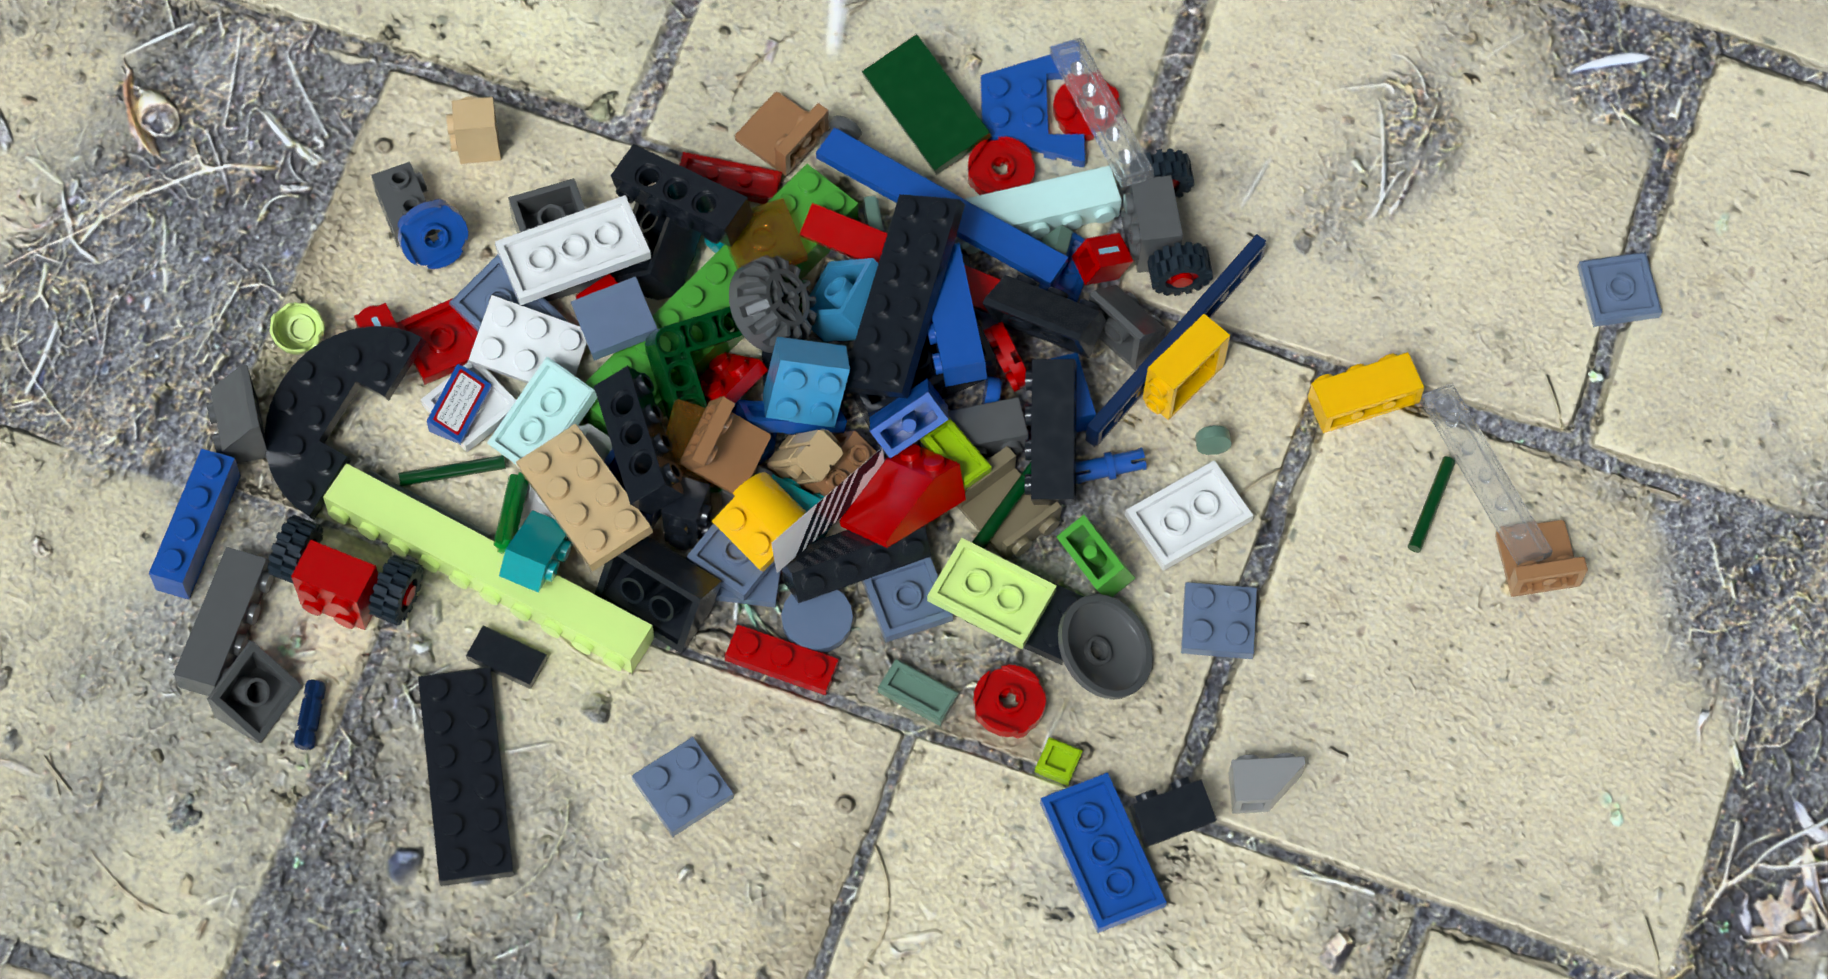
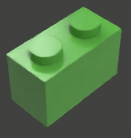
(1095, 557)

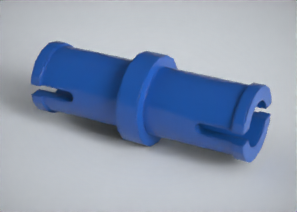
(1110, 465)

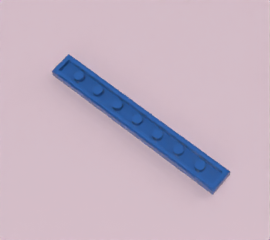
(976, 225)

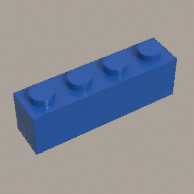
(955, 328)
(195, 524)

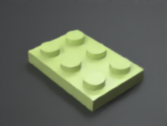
(991, 593)

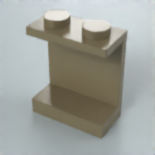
(1026, 519)

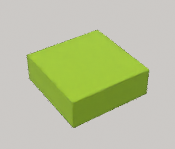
(1058, 761)

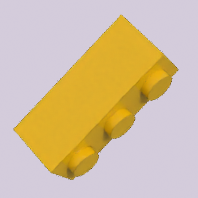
(1365, 391)

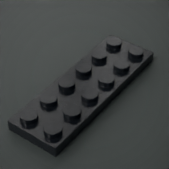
(903, 295)
(465, 777)

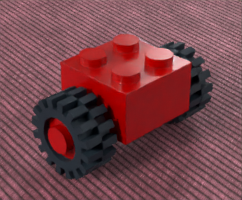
(340, 583)

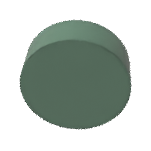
(1213, 440)

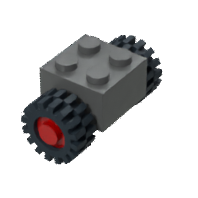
(1157, 231)

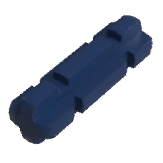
(309, 714)

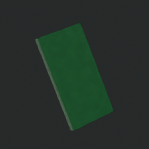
(926, 104)

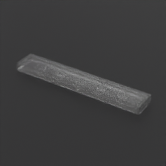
(1101, 112)
(1486, 475)

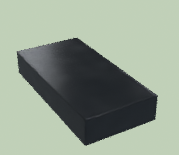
(506, 657)

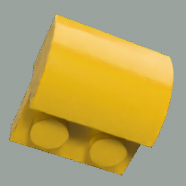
(758, 517)

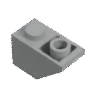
(1262, 782)

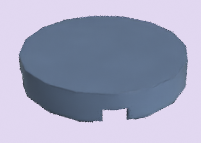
(818, 622)

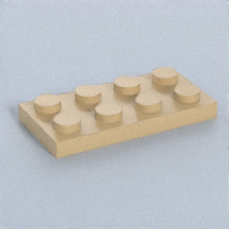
(584, 497)

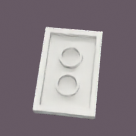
(518, 340)
(1188, 515)

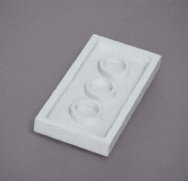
(572, 250)

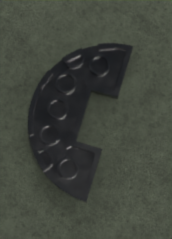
(315, 398)

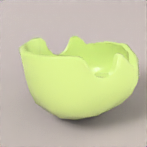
(297, 328)

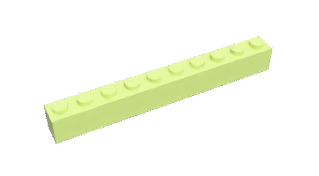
(475, 563)

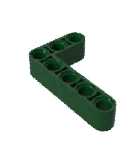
(680, 358)

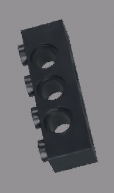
(642, 168)
(639, 440)

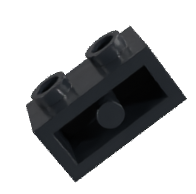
(688, 516)
(1172, 812)

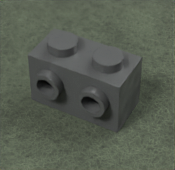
(398, 192)

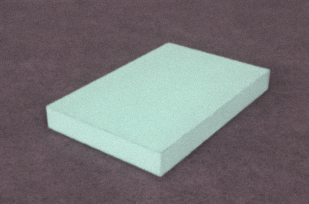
(542, 411)

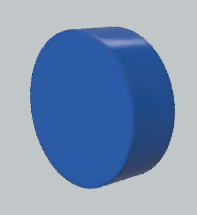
(991, 390)

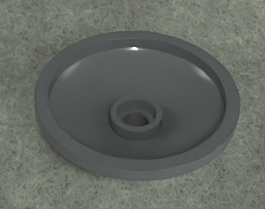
(1105, 646)

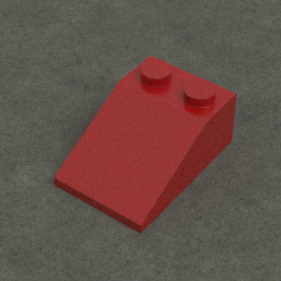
(905, 496)

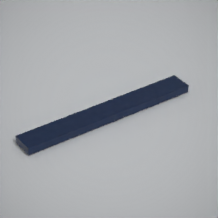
(1207, 304)

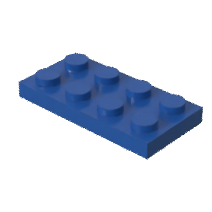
(1102, 852)

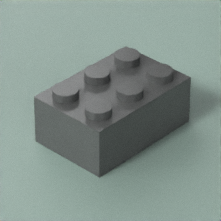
(544, 206)

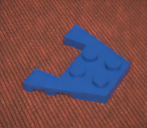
(1017, 108)

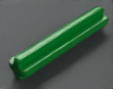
(511, 511)

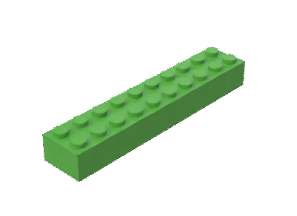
(710, 288)

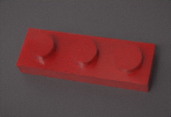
(781, 659)

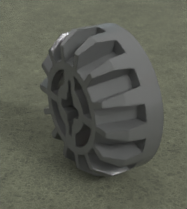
(771, 302)

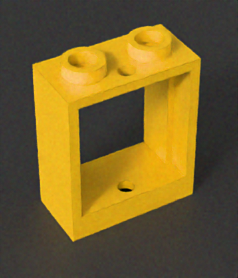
(1185, 367)

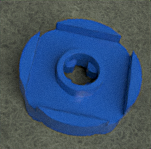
(429, 216)

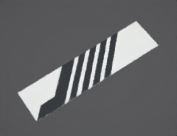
(824, 513)

